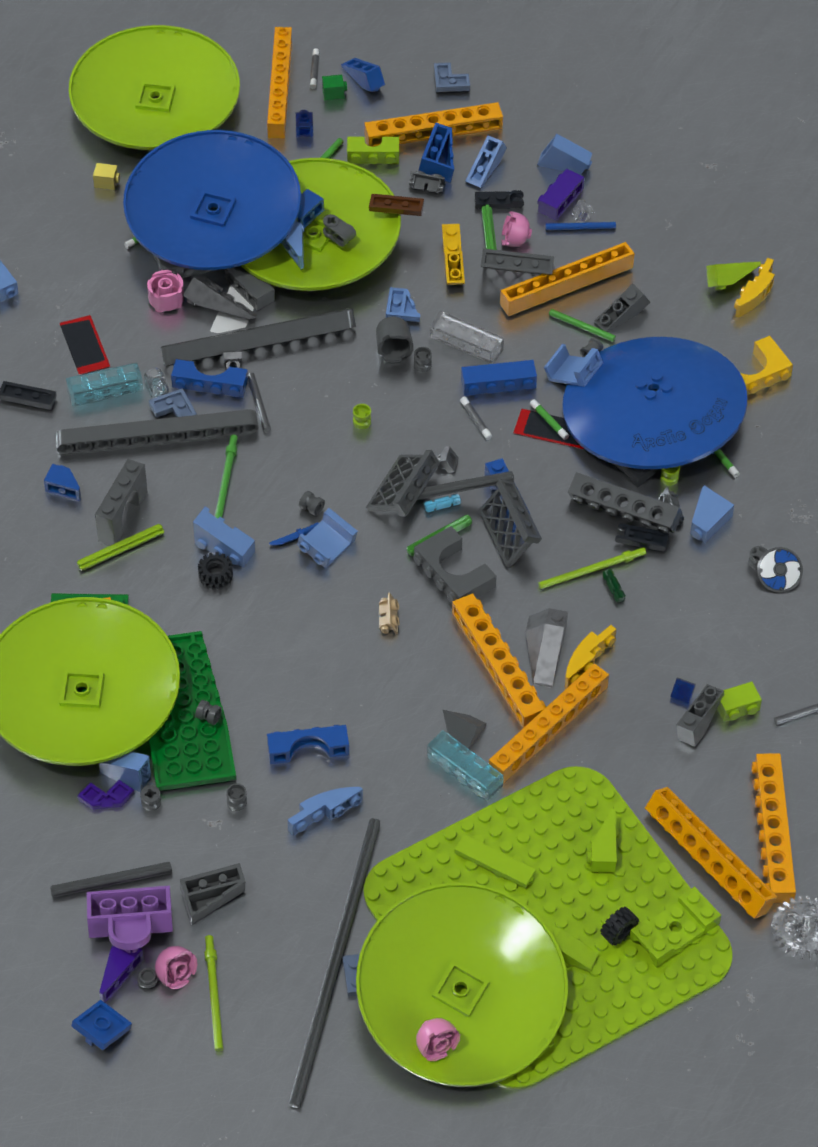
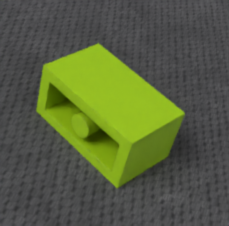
(739, 702)

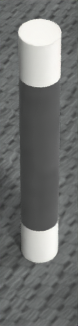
(314, 68)
(476, 418)

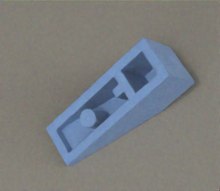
(486, 161)
(295, 245)

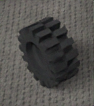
(215, 579)
(619, 926)

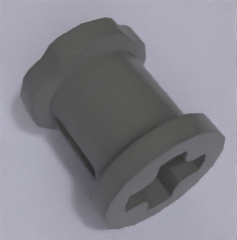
(593, 343)

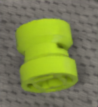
(362, 416)
(670, 476)

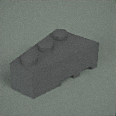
(211, 890)

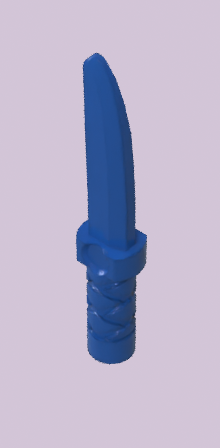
(293, 536)

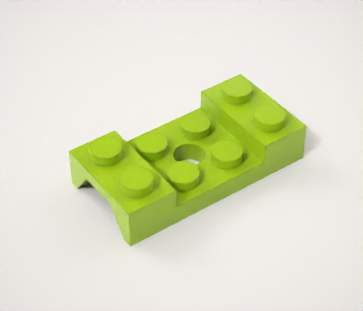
(693, 916)

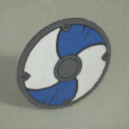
(779, 569)

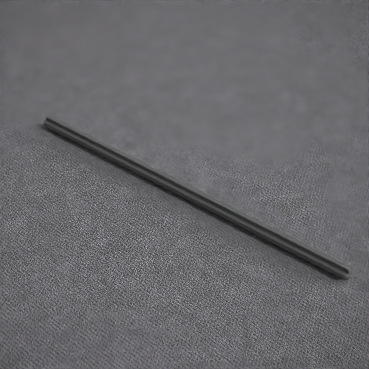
(334, 964)

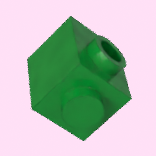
(333, 87)

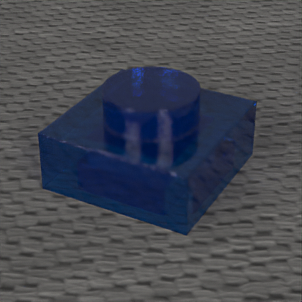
(683, 690)

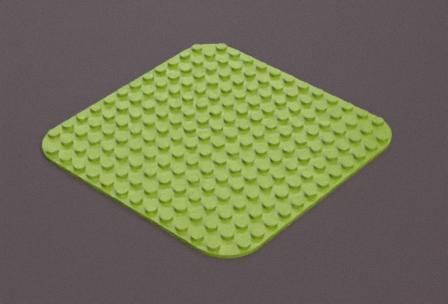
(551, 831)

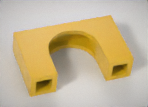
(775, 364)

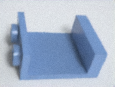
(572, 369)
(328, 539)

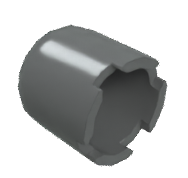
(394, 339)

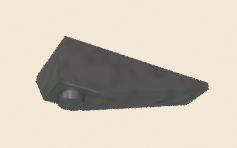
(209, 294)
(544, 640)

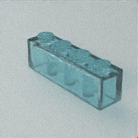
(104, 384)
(464, 765)

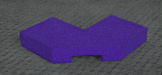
(113, 798)

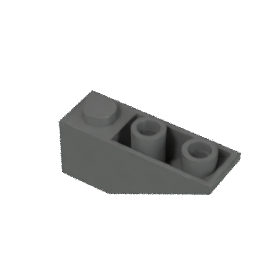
(624, 308)
(699, 715)

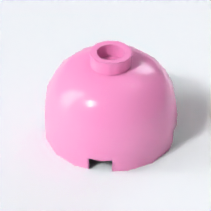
(516, 230)
(175, 966)
(436, 1038)

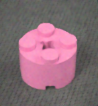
(165, 291)

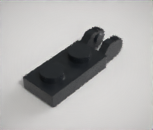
(499, 199)

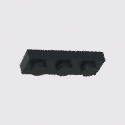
(27, 395)

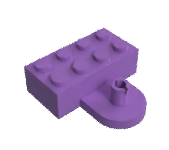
(129, 915)

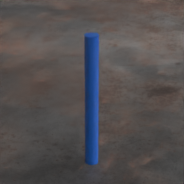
(580, 226)

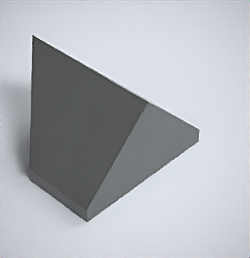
(463, 727)

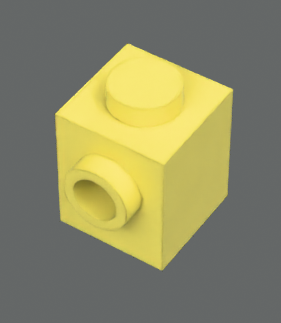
(106, 176)

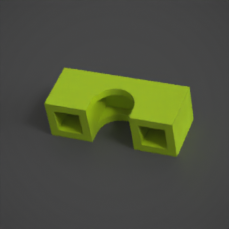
(360, 153)

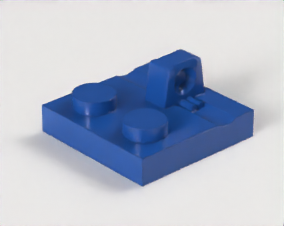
(101, 1025)

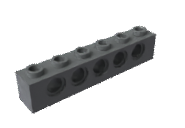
(582, 484)

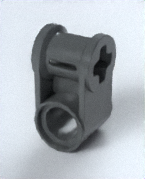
(338, 230)

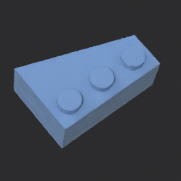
(218, 537)

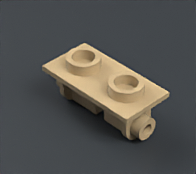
(388, 607)

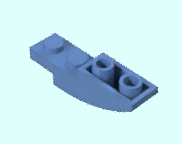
(329, 803)

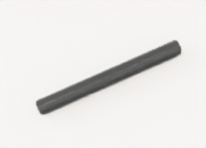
(465, 485)
(111, 879)

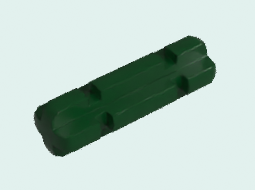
(614, 585)

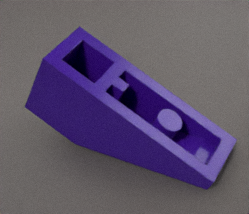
(118, 969)

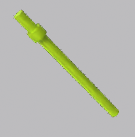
(626, 557)
(210, 957)

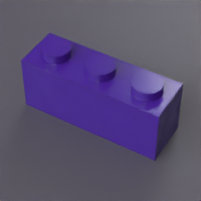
(560, 194)

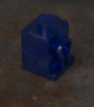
(304, 119)

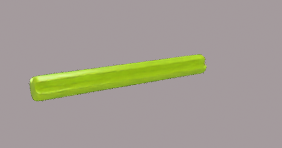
(120, 547)

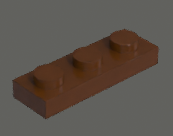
(396, 204)

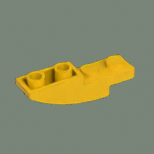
(452, 254)
(755, 290)
(587, 651)

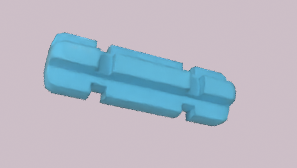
(442, 502)

